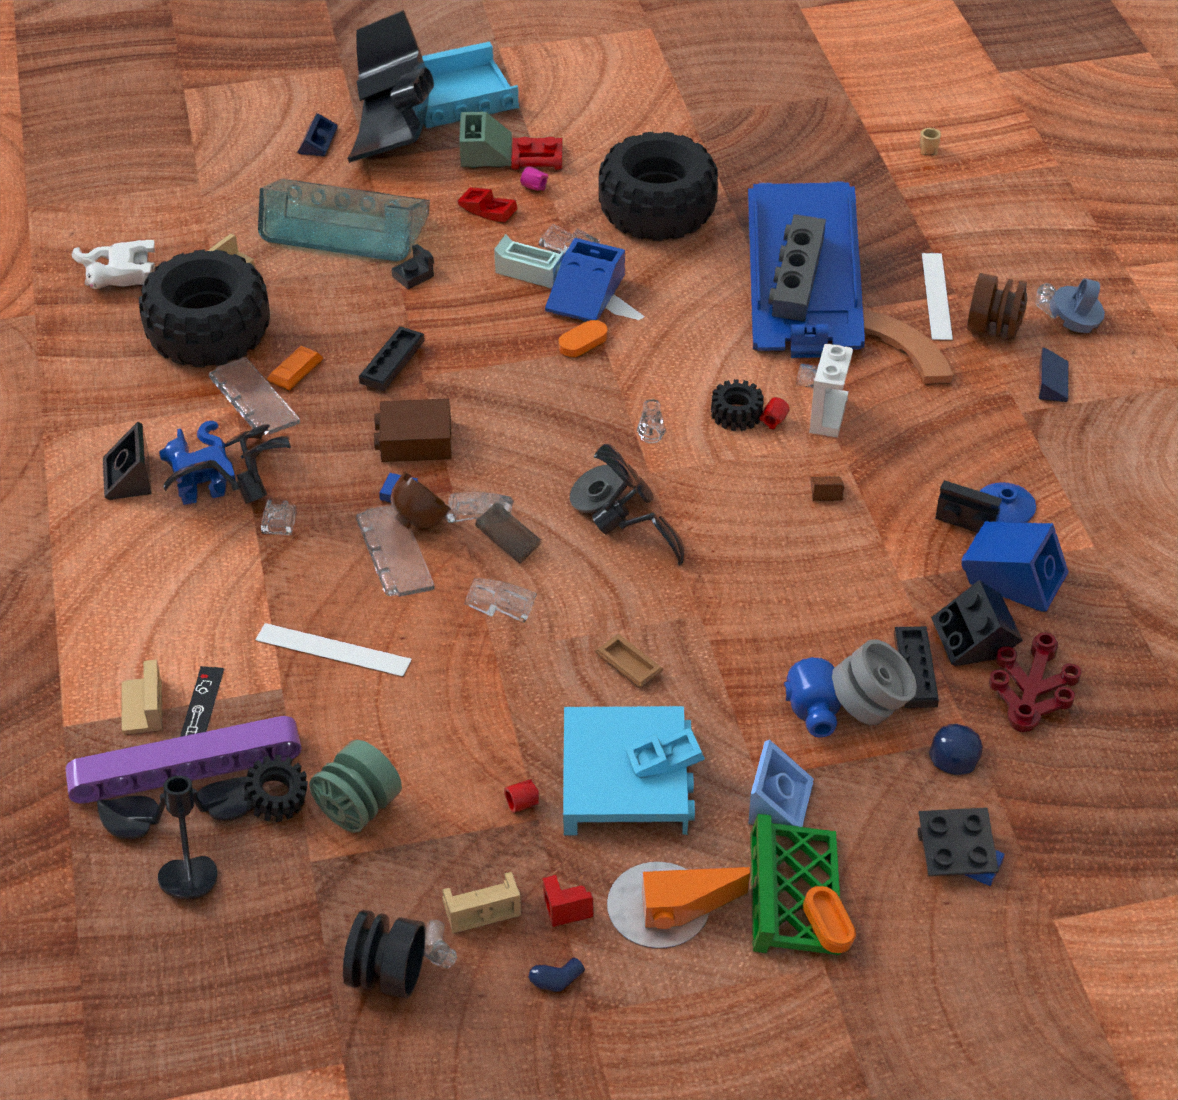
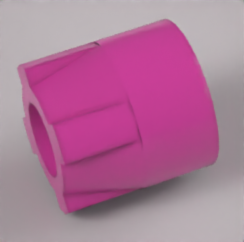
(534, 179)

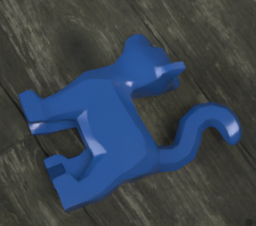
(177, 456)

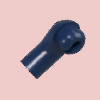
(556, 978)

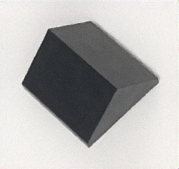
(127, 466)

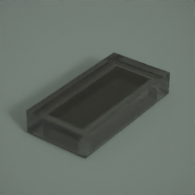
(508, 532)

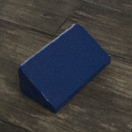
(318, 136)
(1053, 376)

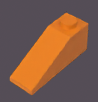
(683, 895)

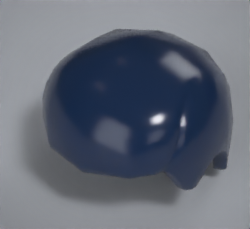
(956, 749)

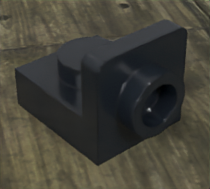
(415, 269)

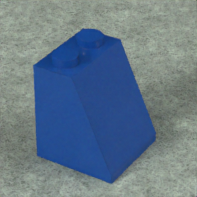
(1018, 561)

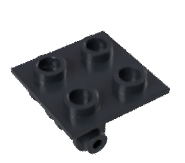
(957, 841)

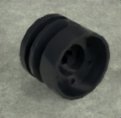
(384, 953)

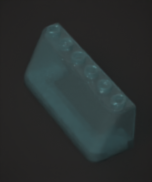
(340, 219)

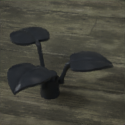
(248, 481)
(615, 512)
(132, 816)

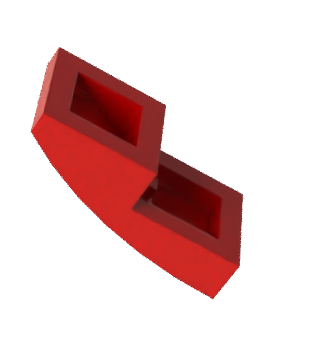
(483, 204)

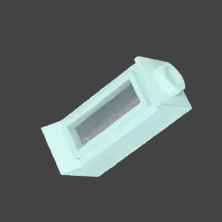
(527, 262)

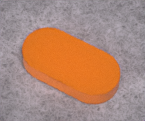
(582, 338)
(829, 919)

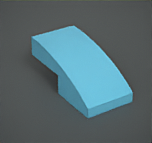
(658, 757)

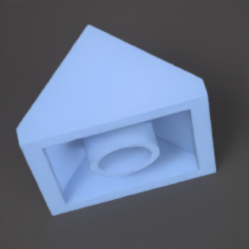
(779, 788)

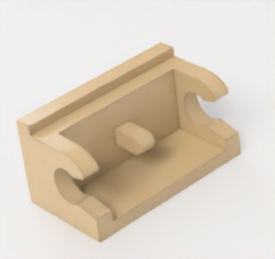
(482, 905)

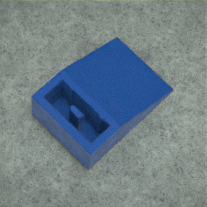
(586, 280)

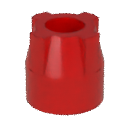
(774, 412)
(521, 795)

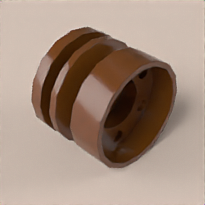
(997, 306)

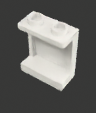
(829, 403)

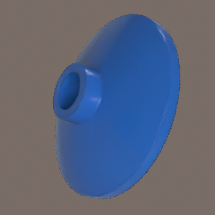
(1016, 504)

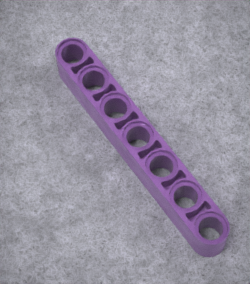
(190, 756)

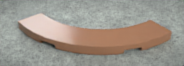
(923, 352)

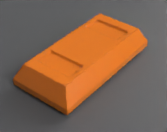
(295, 367)

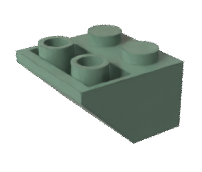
(484, 141)

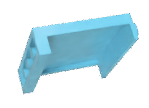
(466, 82)
(600, 776)

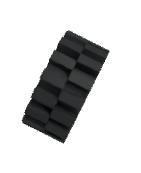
(737, 416)
(275, 771)

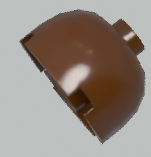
(416, 504)

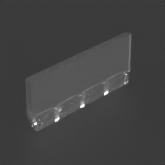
(253, 396)
(394, 552)

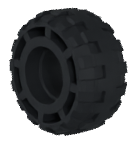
(658, 185)
(204, 308)

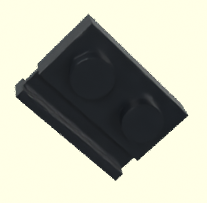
(966, 506)

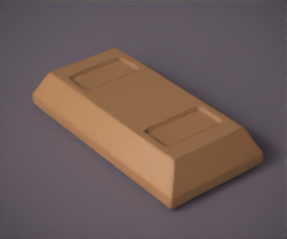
(629, 661)

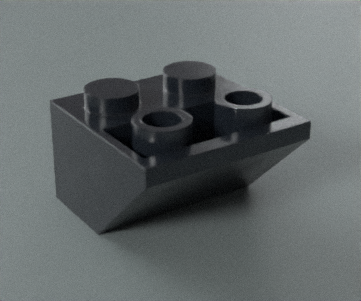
(976, 626)

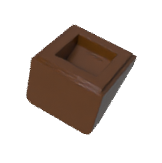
(827, 488)

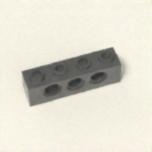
(798, 267)

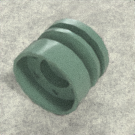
(355, 785)

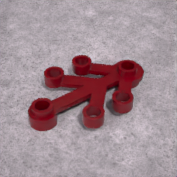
(1025, 713)

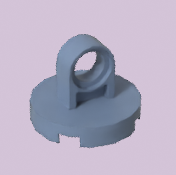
(1078, 306)

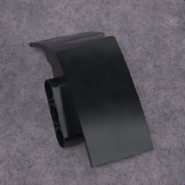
(392, 86)

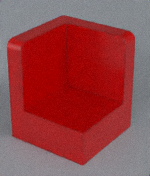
(567, 904)

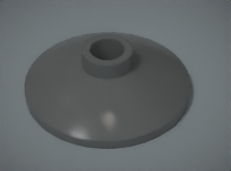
(594, 489)

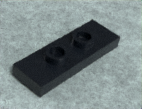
(391, 358)
(915, 649)

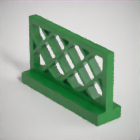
(765, 879)

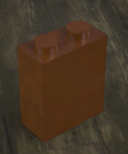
(413, 430)

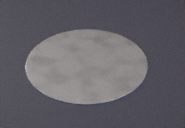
(627, 911)

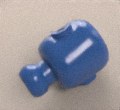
(813, 695)

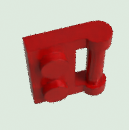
(537, 152)

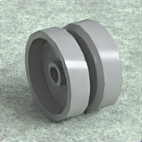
(874, 682)

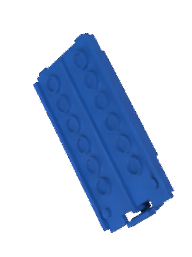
(836, 295)

